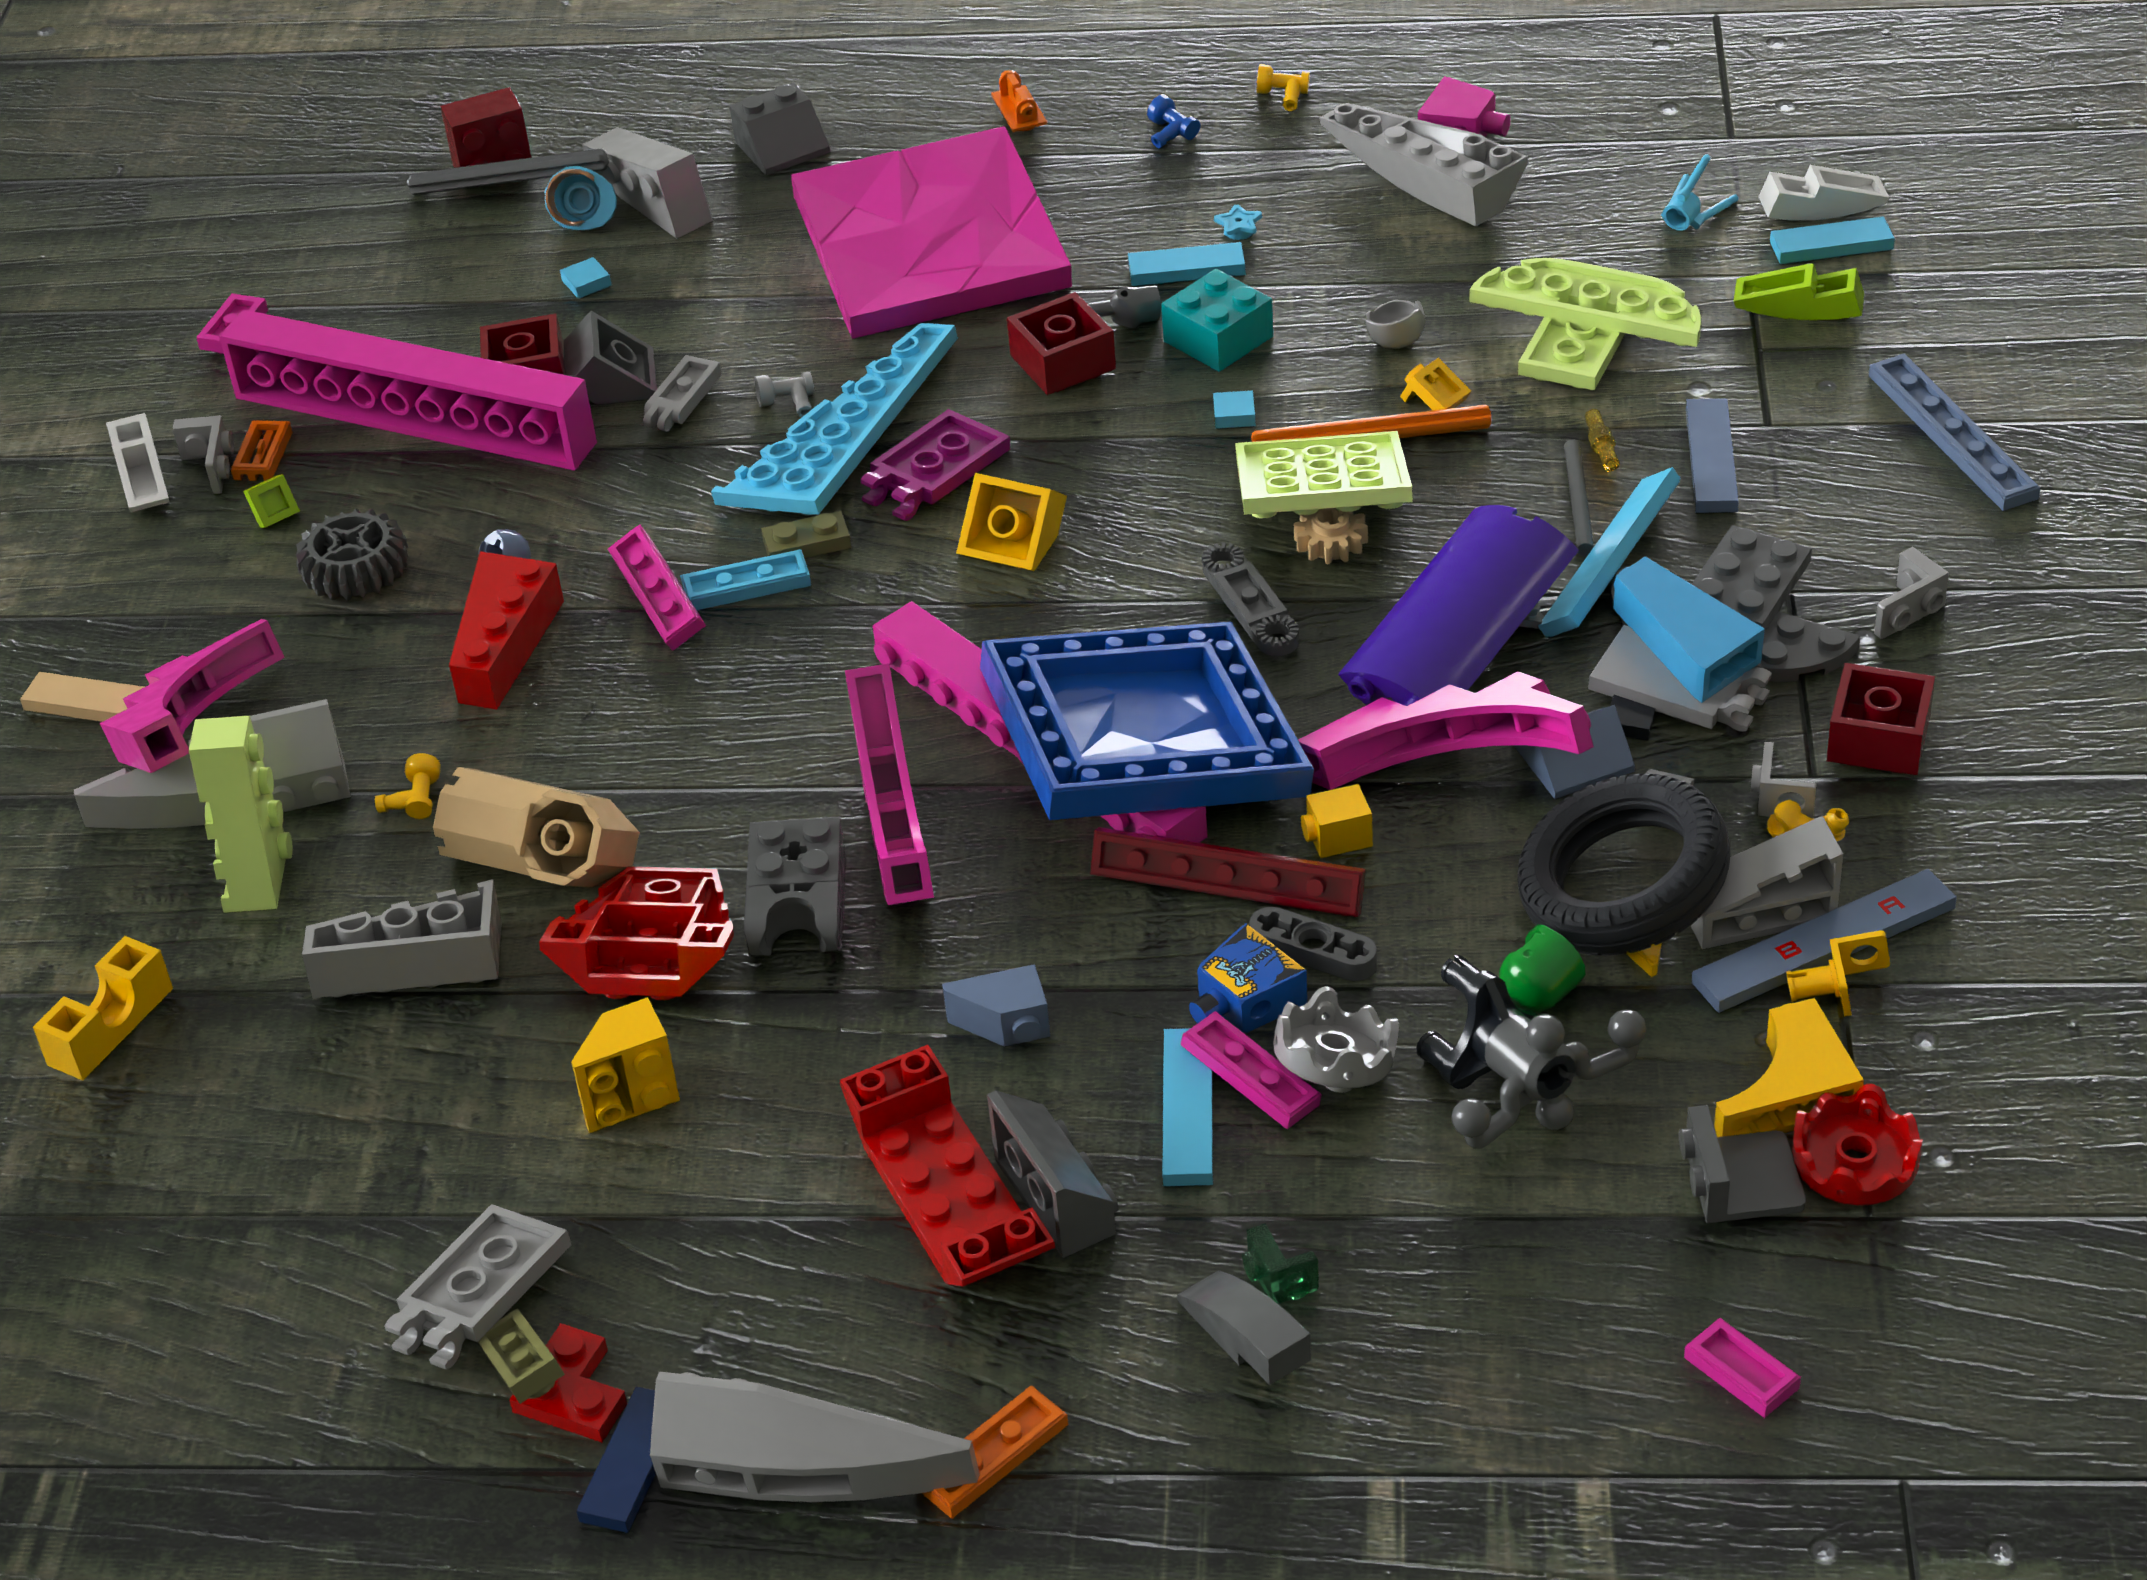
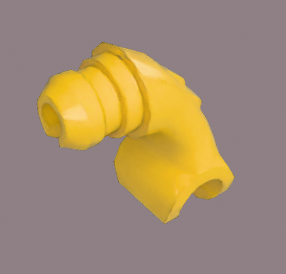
(1789, 816)

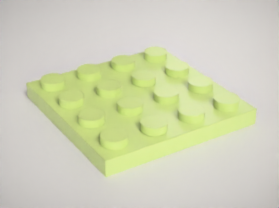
(1323, 474)

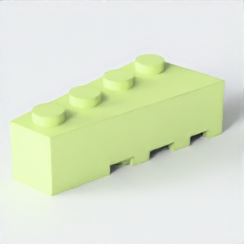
(240, 812)

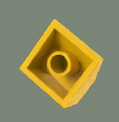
(1010, 522)

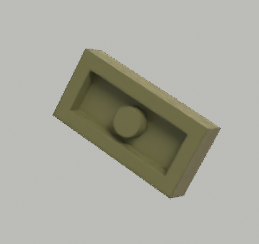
(813, 535)

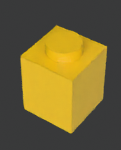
(1338, 821)

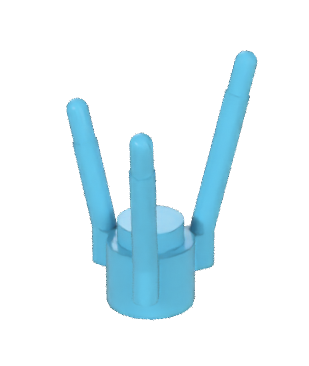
(1685, 206)

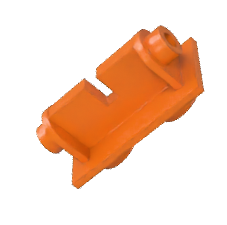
(1017, 103)

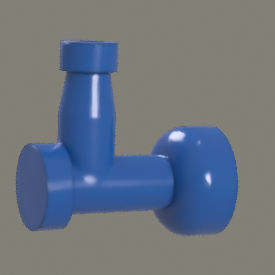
(1163, 111)

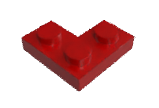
(575, 1400)

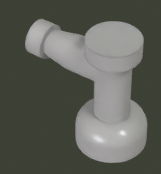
(798, 388)

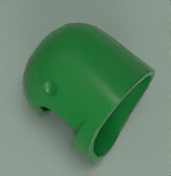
(1542, 970)

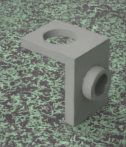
(1771, 789)

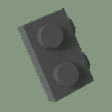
(1739, 1173)

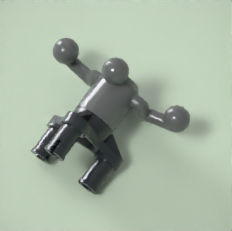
(1521, 1049)

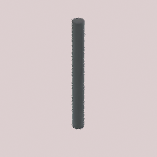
(1578, 497)

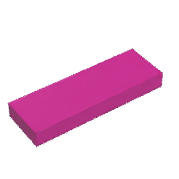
(1251, 1070)

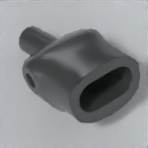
(1131, 306)

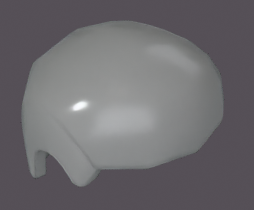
(1396, 323)

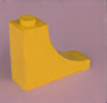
(1803, 1067)

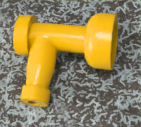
(1293, 83)
(422, 772)

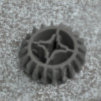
(352, 554)

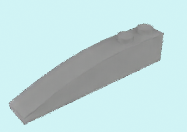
(297, 747)

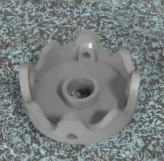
(1336, 1046)

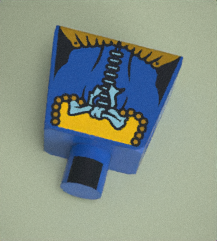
(1248, 981)

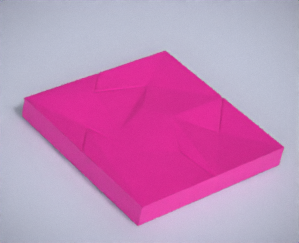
(930, 232)

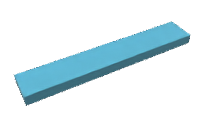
(1609, 553)

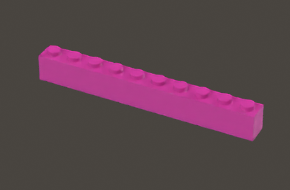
(950, 672)

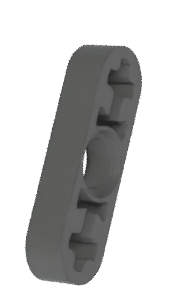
(1342, 955)

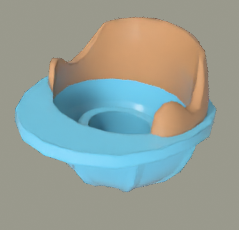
(580, 199)

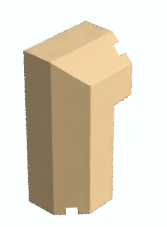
(533, 829)

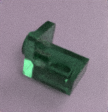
(1279, 1277)

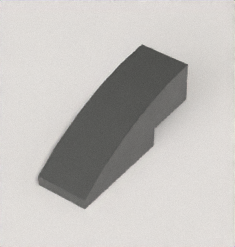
(1248, 1325)

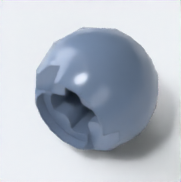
(506, 543)

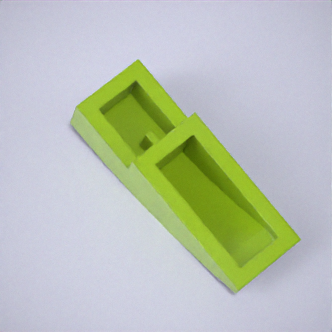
(1801, 294)

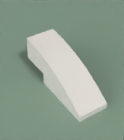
(1821, 194)
(137, 462)

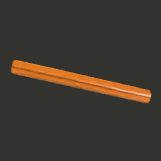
(1406, 424)

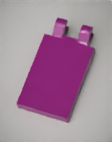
(933, 462)

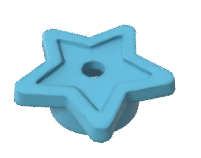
(1238, 223)

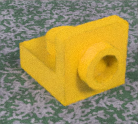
(1435, 386)

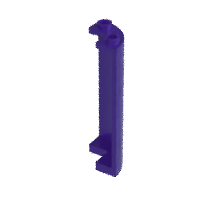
(1460, 607)

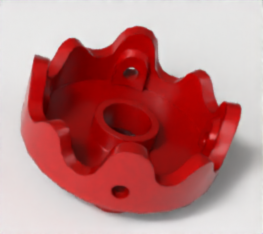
(1860, 1124)

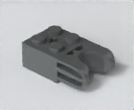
(795, 882)

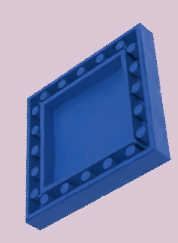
(1144, 720)

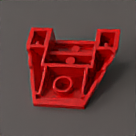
(644, 933)

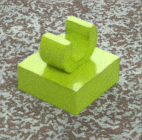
(271, 501)

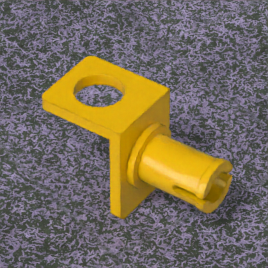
(1831, 977)

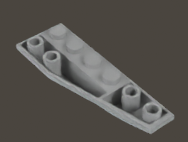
(1431, 161)
(791, 1446)

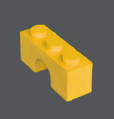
(130, 987)

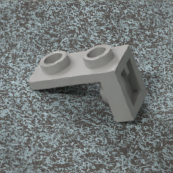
(206, 439)
(1921, 593)

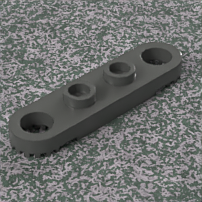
(1250, 599)

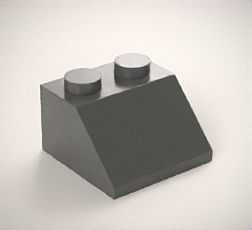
(778, 129)
(610, 360)

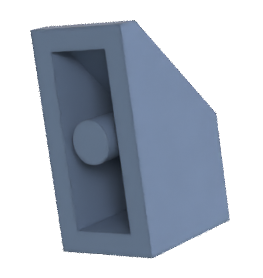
(999, 1006)

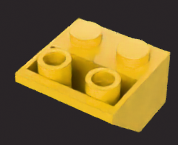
(624, 1066)

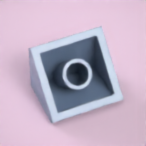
(1570, 772)

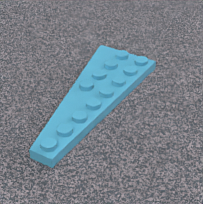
(836, 435)

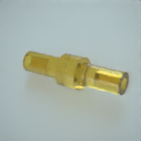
(1601, 440)

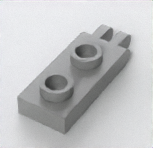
(681, 392)

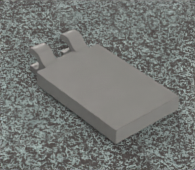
(1639, 675)
(475, 1283)

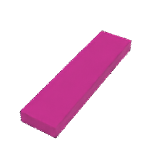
(656, 587)

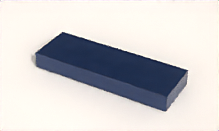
(623, 1470)

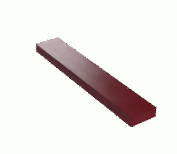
(1228, 871)

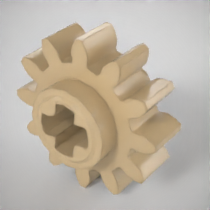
(1331, 534)

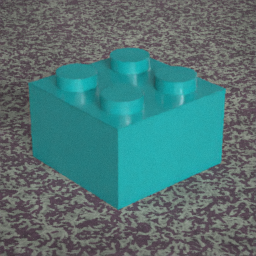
(1217, 320)

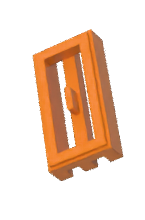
(269, 450)

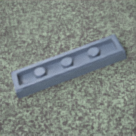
(1711, 456)

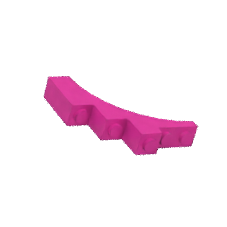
(156, 716)
(1451, 719)
(888, 786)

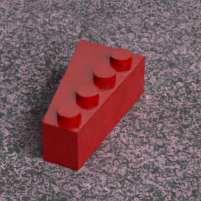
(501, 625)

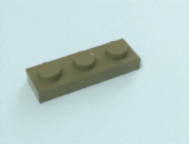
(520, 1357)

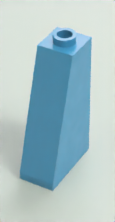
(1686, 628)

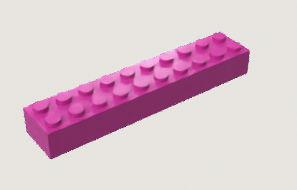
(410, 389)

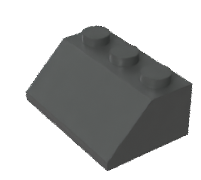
(1050, 1173)

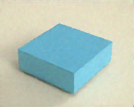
(585, 277)
(1234, 409)

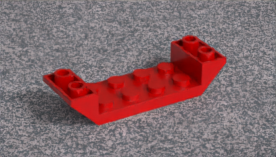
(939, 1170)

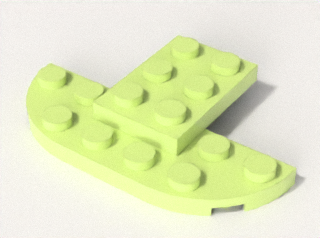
(1585, 314)

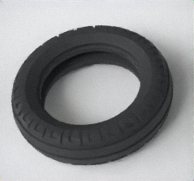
(1644, 917)

